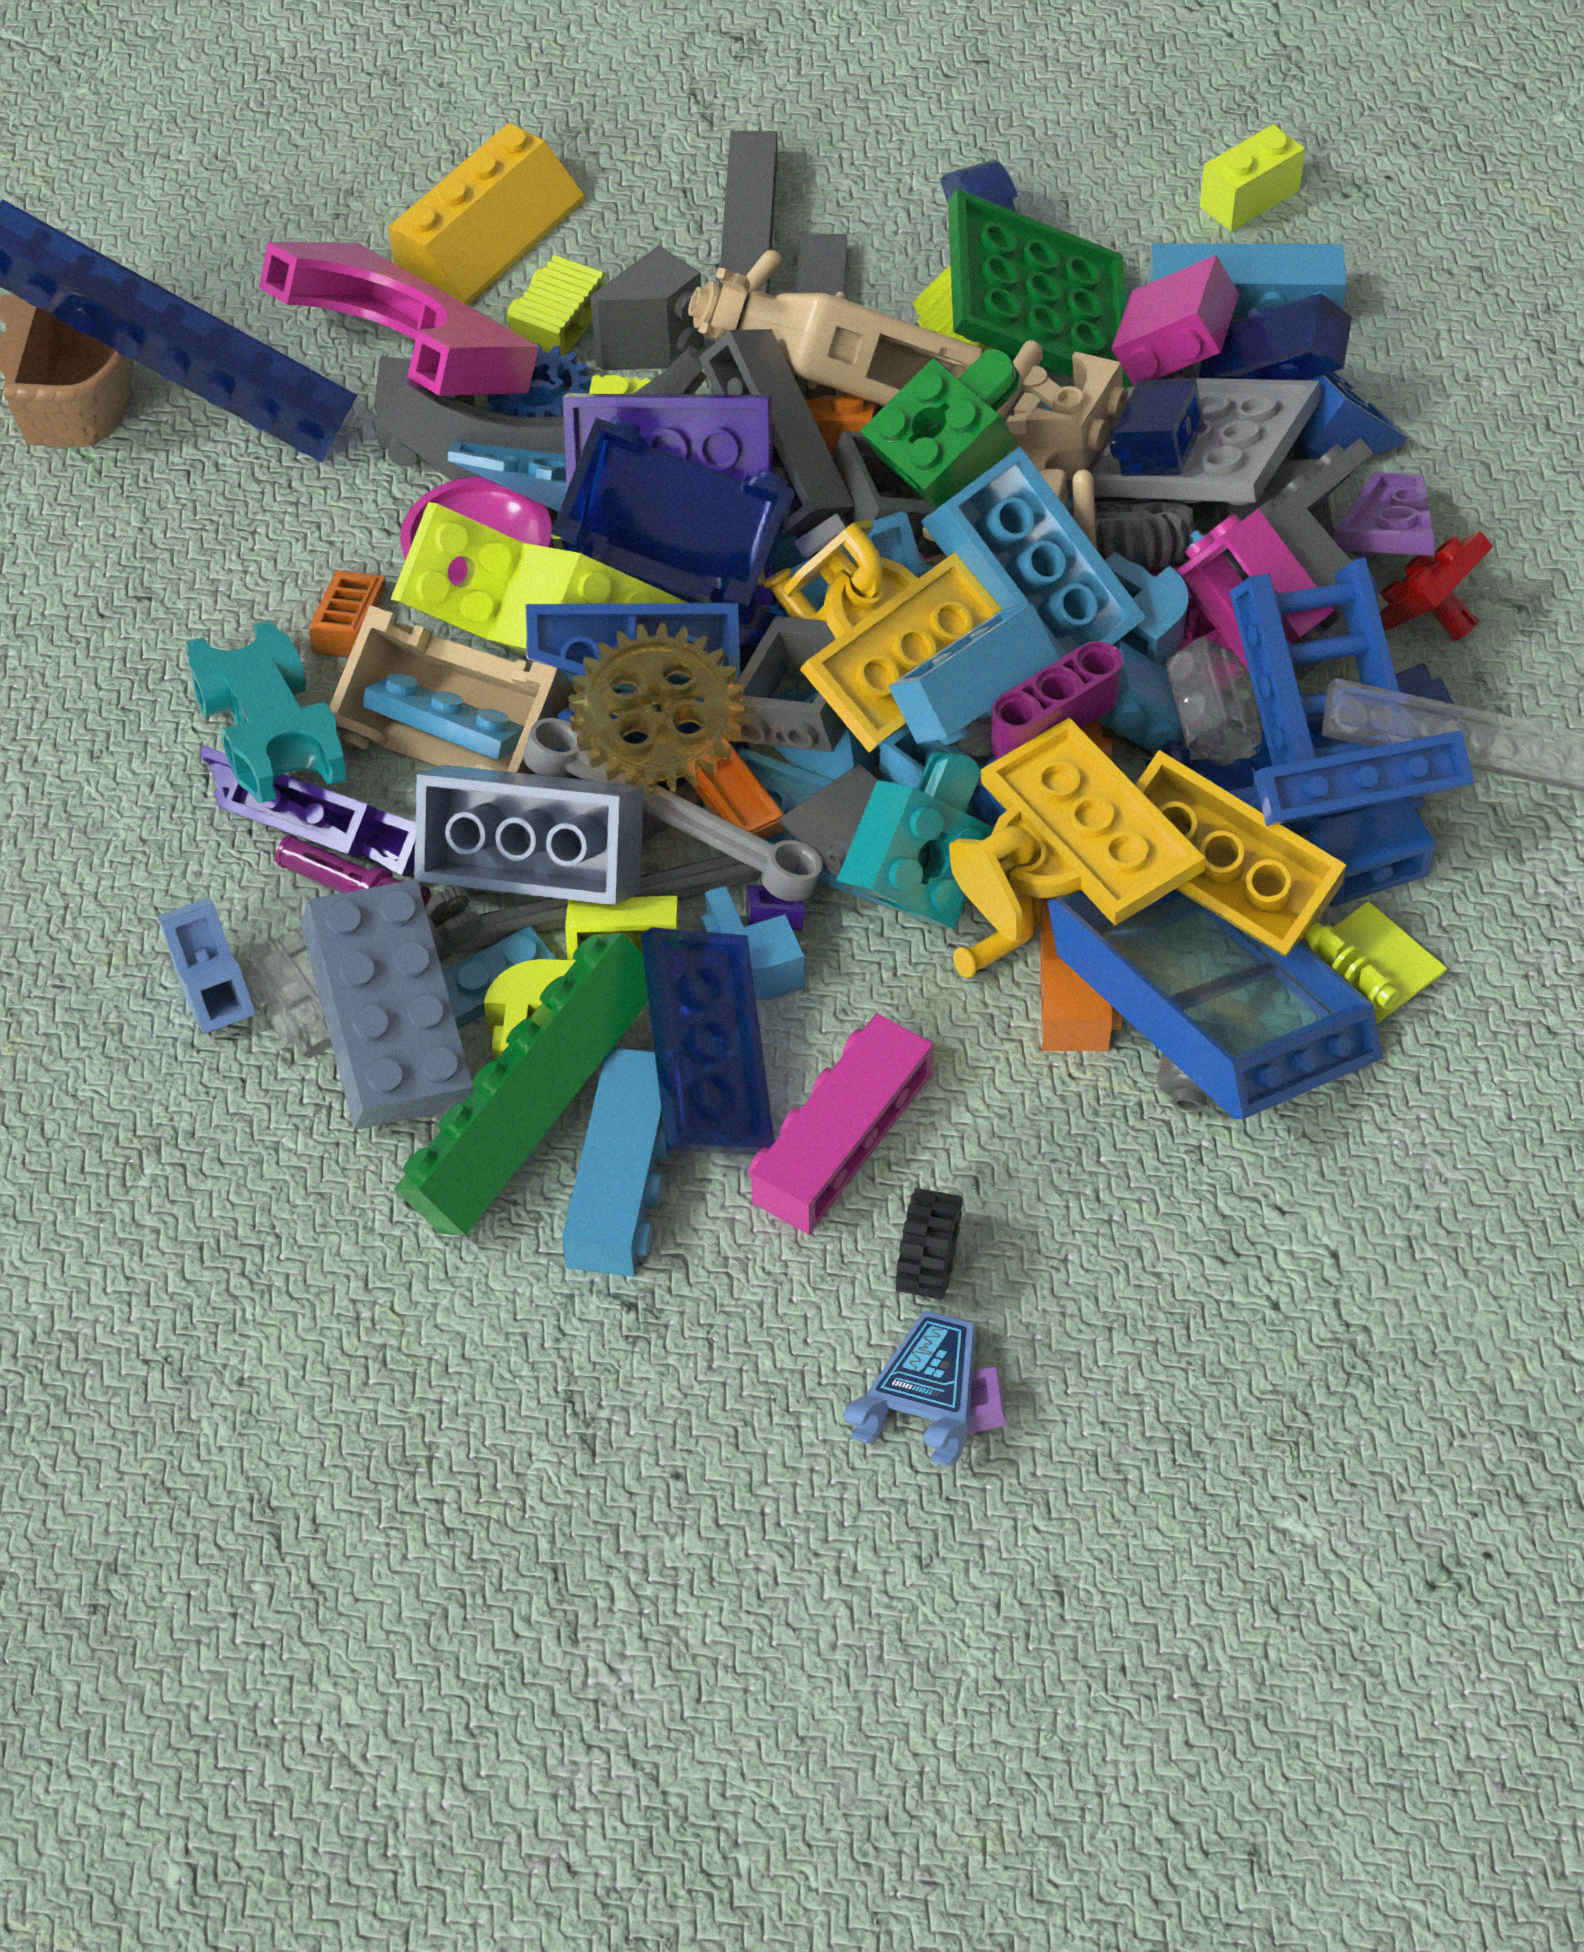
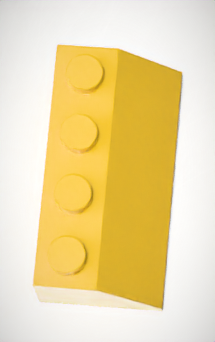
(485, 214)
(1253, 873)

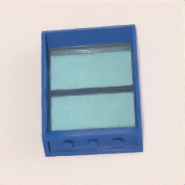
(1220, 1000)

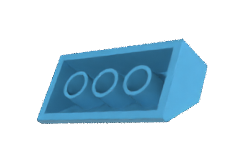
(1033, 551)

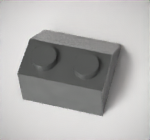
(644, 314)

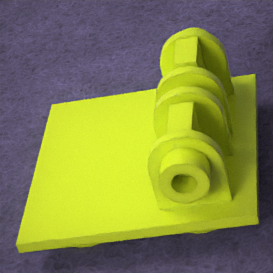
(1375, 958)

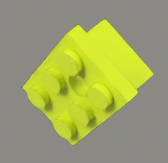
(503, 579)

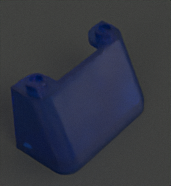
(672, 519)

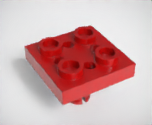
(1431, 584)

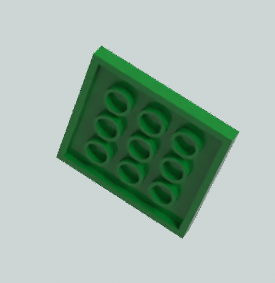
(1032, 283)

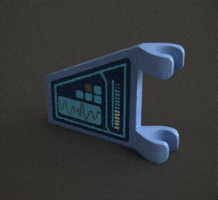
(925, 1379)

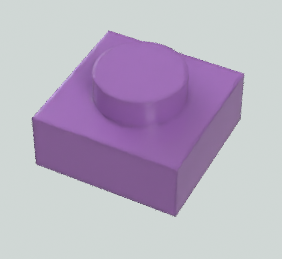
(987, 1401)

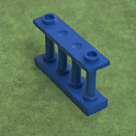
(1273, 658)
(1350, 781)

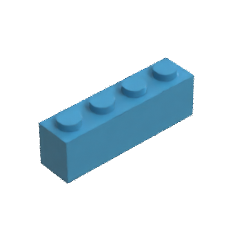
(1262, 273)
(618, 1169)

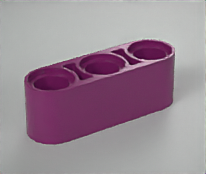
(1074, 687)

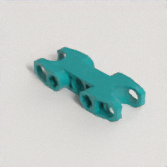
(270, 726)

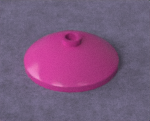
(488, 505)

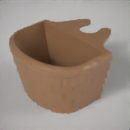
(58, 379)

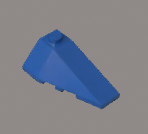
(570, 632)

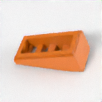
(337, 638)

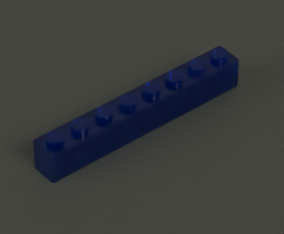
(169, 334)

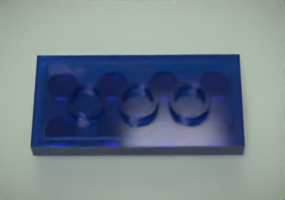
(707, 1041)

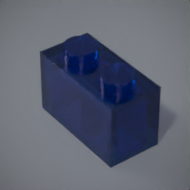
(1157, 427)

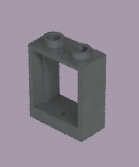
(860, 470)
(803, 724)

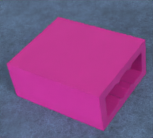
(1175, 321)

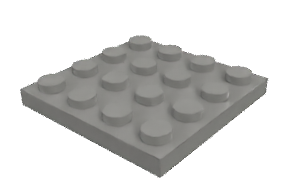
(1237, 451)

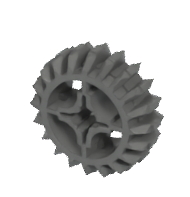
(1143, 532)

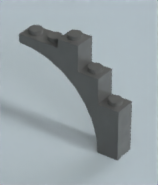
(433, 422)

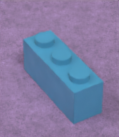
(972, 673)

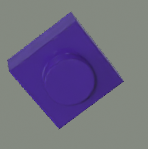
(763, 906)

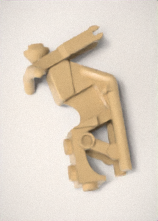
(826, 334)
(1069, 437)

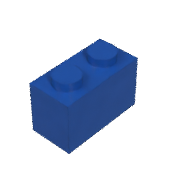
(1378, 845)

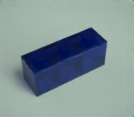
(1284, 343)

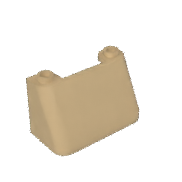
(438, 664)

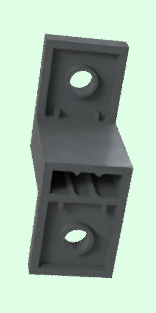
(1309, 540)

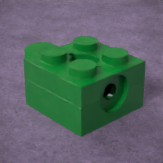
(968, 431)

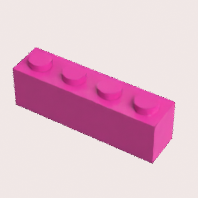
(840, 1123)

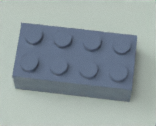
(529, 834)
(385, 1004)

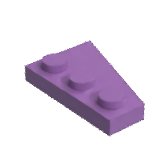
(1388, 518)

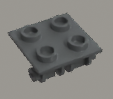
(832, 817)

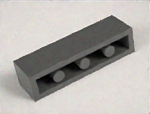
(755, 365)

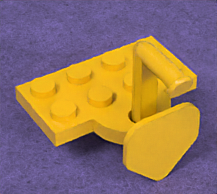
(881, 624)
(1065, 830)

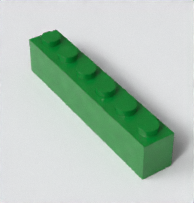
(527, 1085)

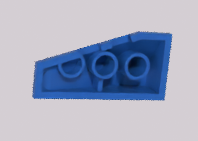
(1344, 419)

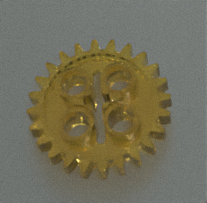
(646, 665)

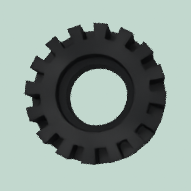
(928, 1243)

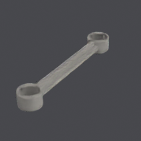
(682, 814)

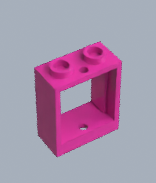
(1258, 552)

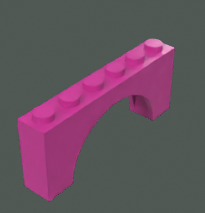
(454, 344)

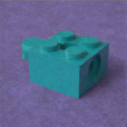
(900, 831)

